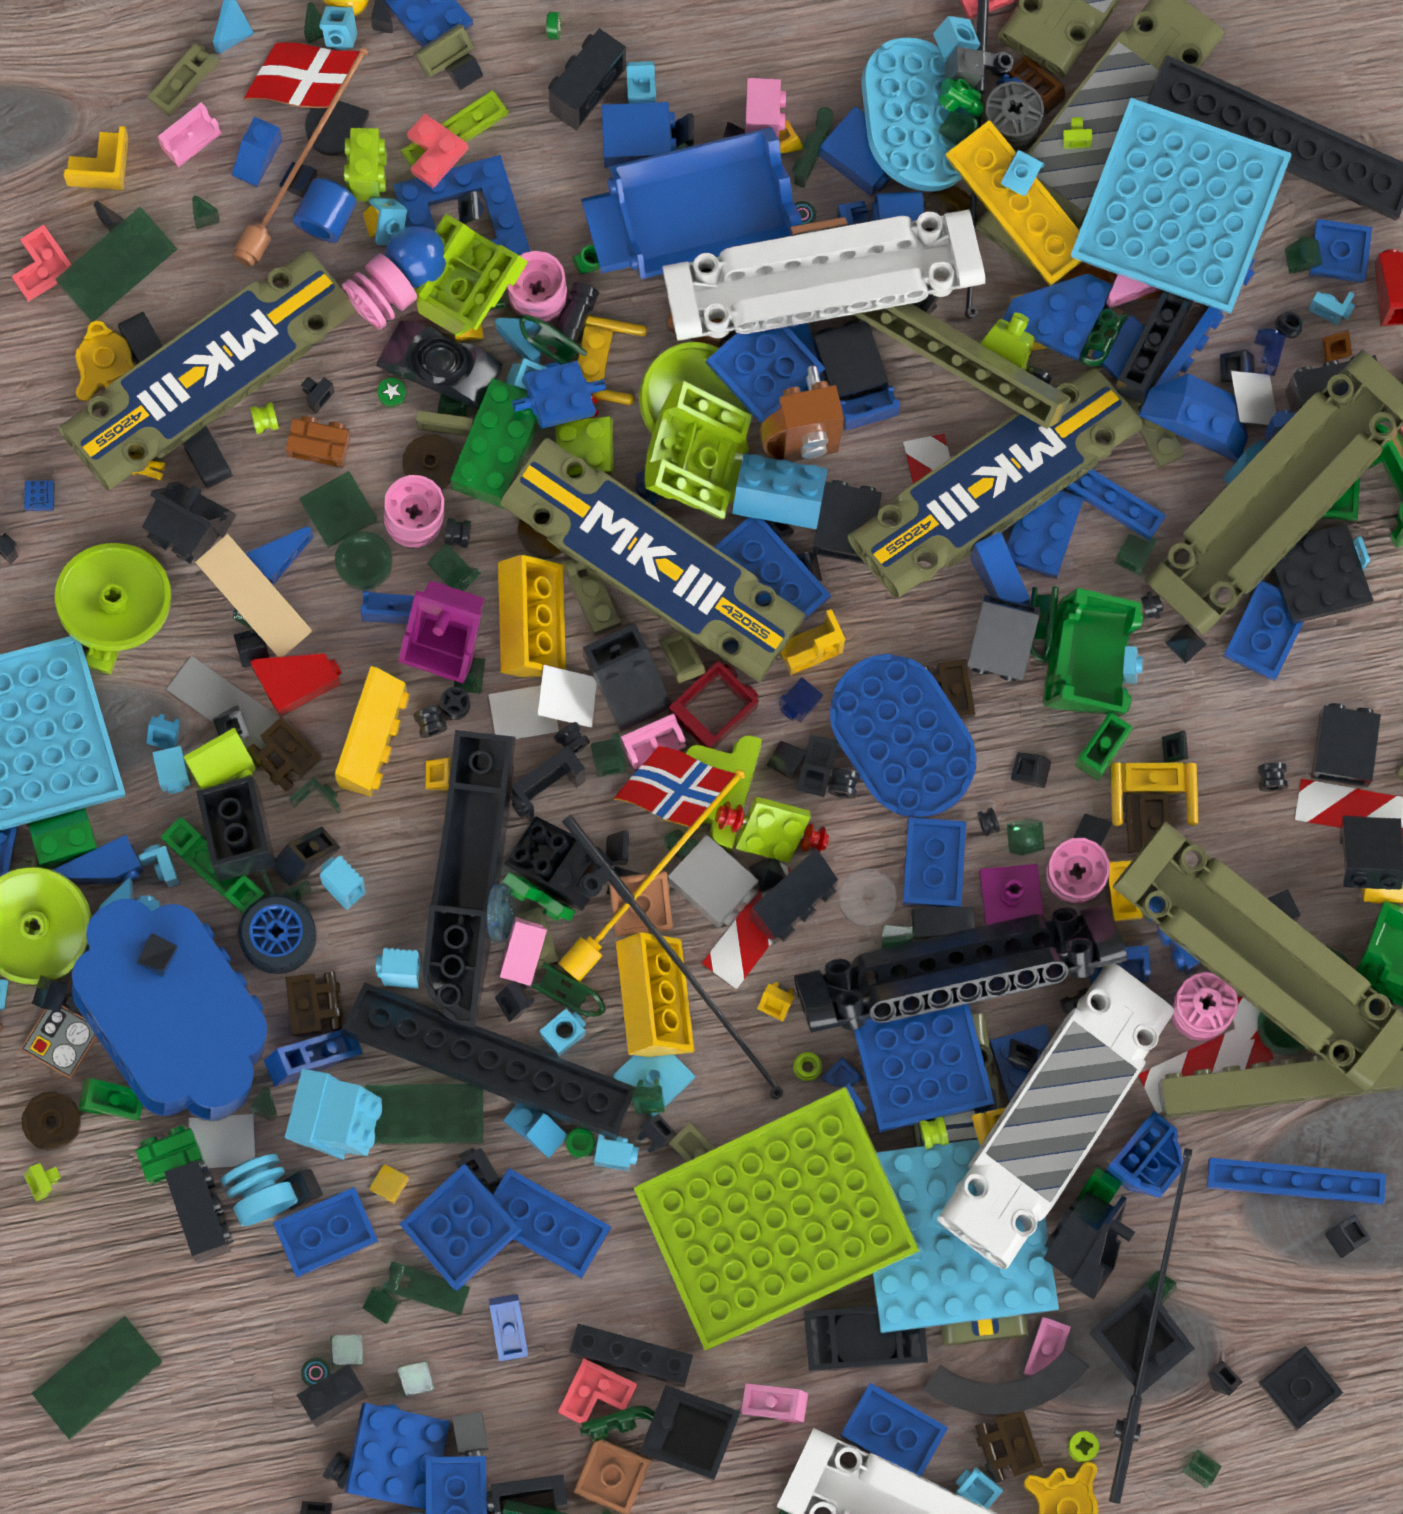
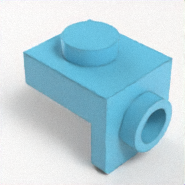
(641, 82)
(1132, 665)
(978, 1487)

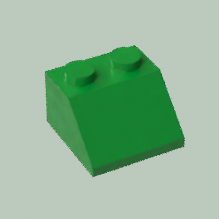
(62, 838)

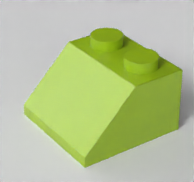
(220, 761)

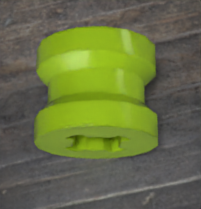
(264, 418)
(933, 1132)
(1079, 1450)

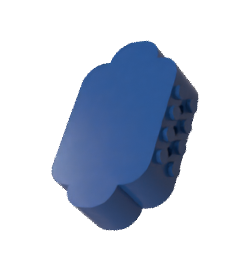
(177, 1035)

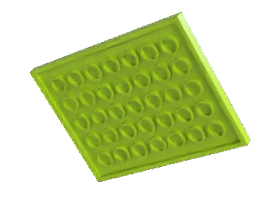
(776, 1219)

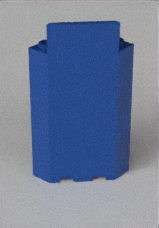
(690, 204)

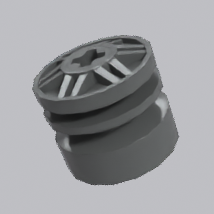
(1018, 129)

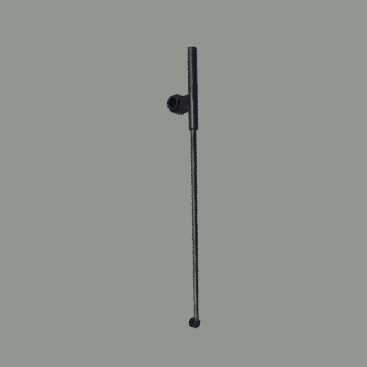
(998, 65)
(607, 873)
(1128, 1429)

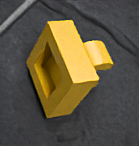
(776, 1001)

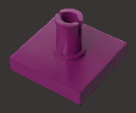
(1010, 892)

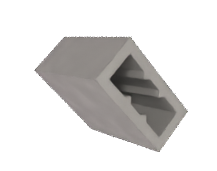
(713, 882)

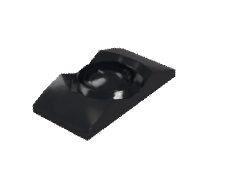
(439, 363)
(853, 1340)

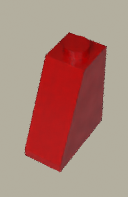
(1390, 287)
(295, 679)

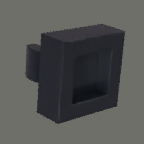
(318, 393)
(513, 1001)
(658, 1131)

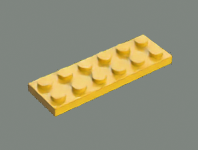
(1031, 220)

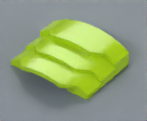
(472, 279)
(697, 450)

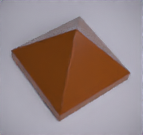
(1336, 346)

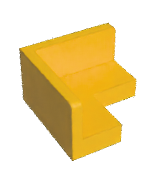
(107, 169)
(814, 645)

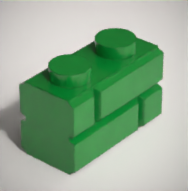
(1104, 746)
(168, 1153)

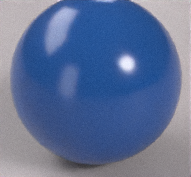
(417, 254)

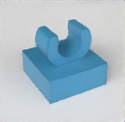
(162, 732)

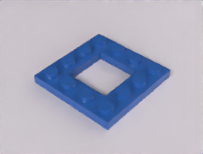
(484, 176)

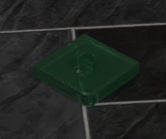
(338, 509)

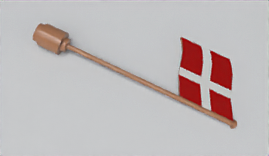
(300, 78)

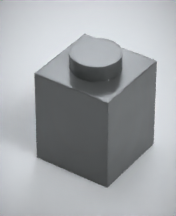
(965, 64)
(470, 1434)

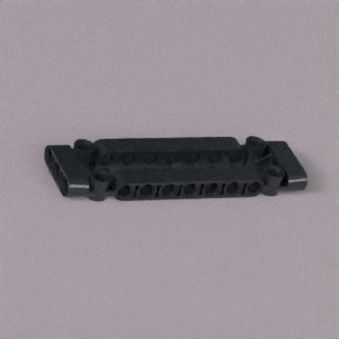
(970, 974)

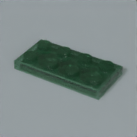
(115, 264)
(429, 1114)
(97, 1378)

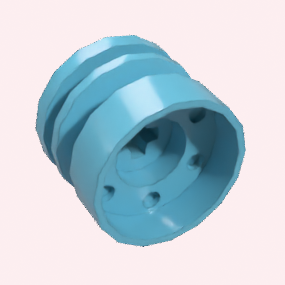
(256, 1184)

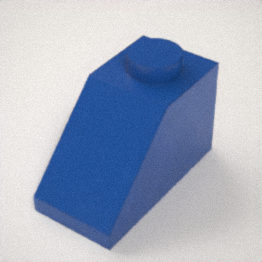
(256, 151)

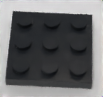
(1322, 576)

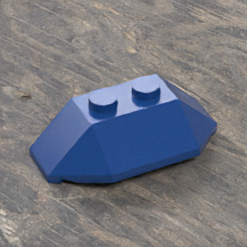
(1198, 414)
(1149, 1158)

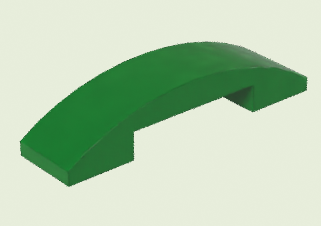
(194, 852)

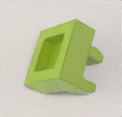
(1077, 136)
(101, 660)
(41, 1181)

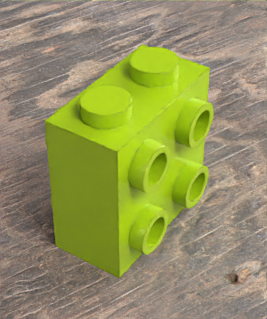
(365, 163)

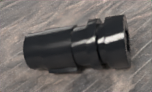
(575, 315)

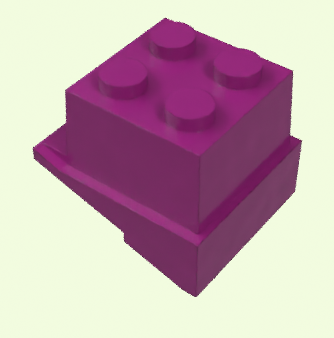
(442, 631)

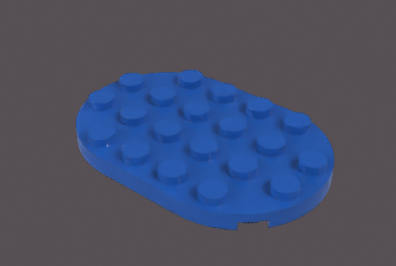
(903, 736)

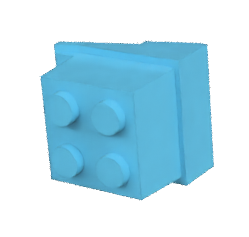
(333, 1115)

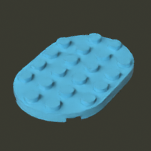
(905, 114)

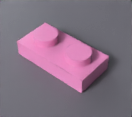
(1047, 1345)

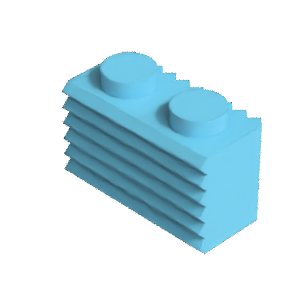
(342, 881)
(399, 968)

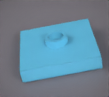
(667, 1069)

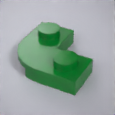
(523, 889)

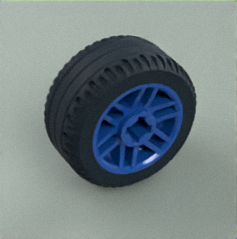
(292, 945)

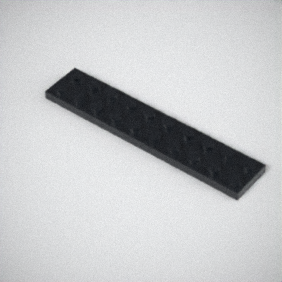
(1317, 151)
(489, 1061)

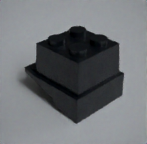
(186, 521)
(1087, 1242)
(1124, 1336)
(690, 1432)

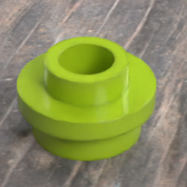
(811, 1058)

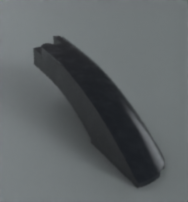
(466, 872)

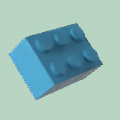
(779, 491)

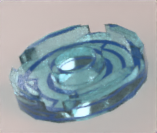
(499, 913)

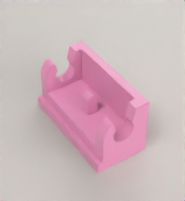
(189, 135)
(643, 741)
(522, 951)

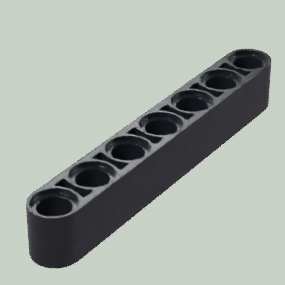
(201, 446)

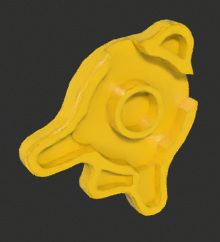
(101, 359)
(1064, 1494)

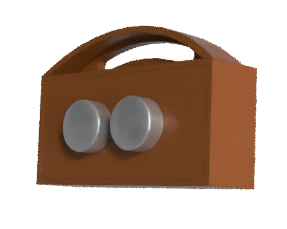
(805, 422)

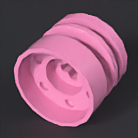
(540, 274)
(375, 295)
(410, 496)
(1085, 856)
(1188, 1007)

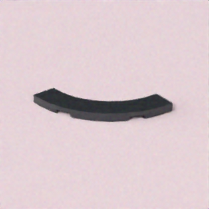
(1007, 1396)

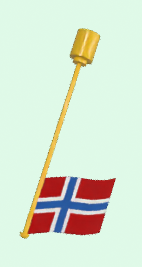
(676, 791)

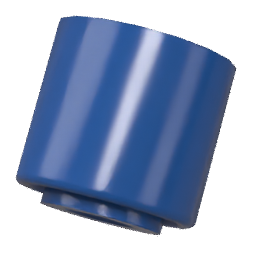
(898, 204)
(324, 210)

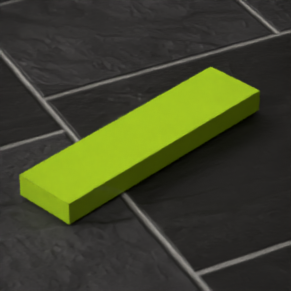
(466, 123)

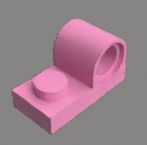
(775, 1403)

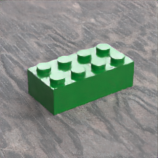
(495, 445)

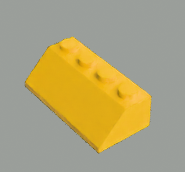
(531, 616)
(371, 733)
(654, 997)

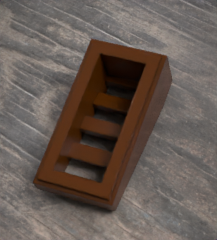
(1051, 93)

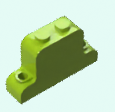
(744, 758)

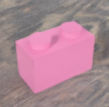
(764, 105)

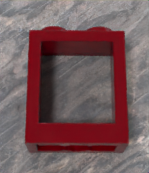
(695, 727)

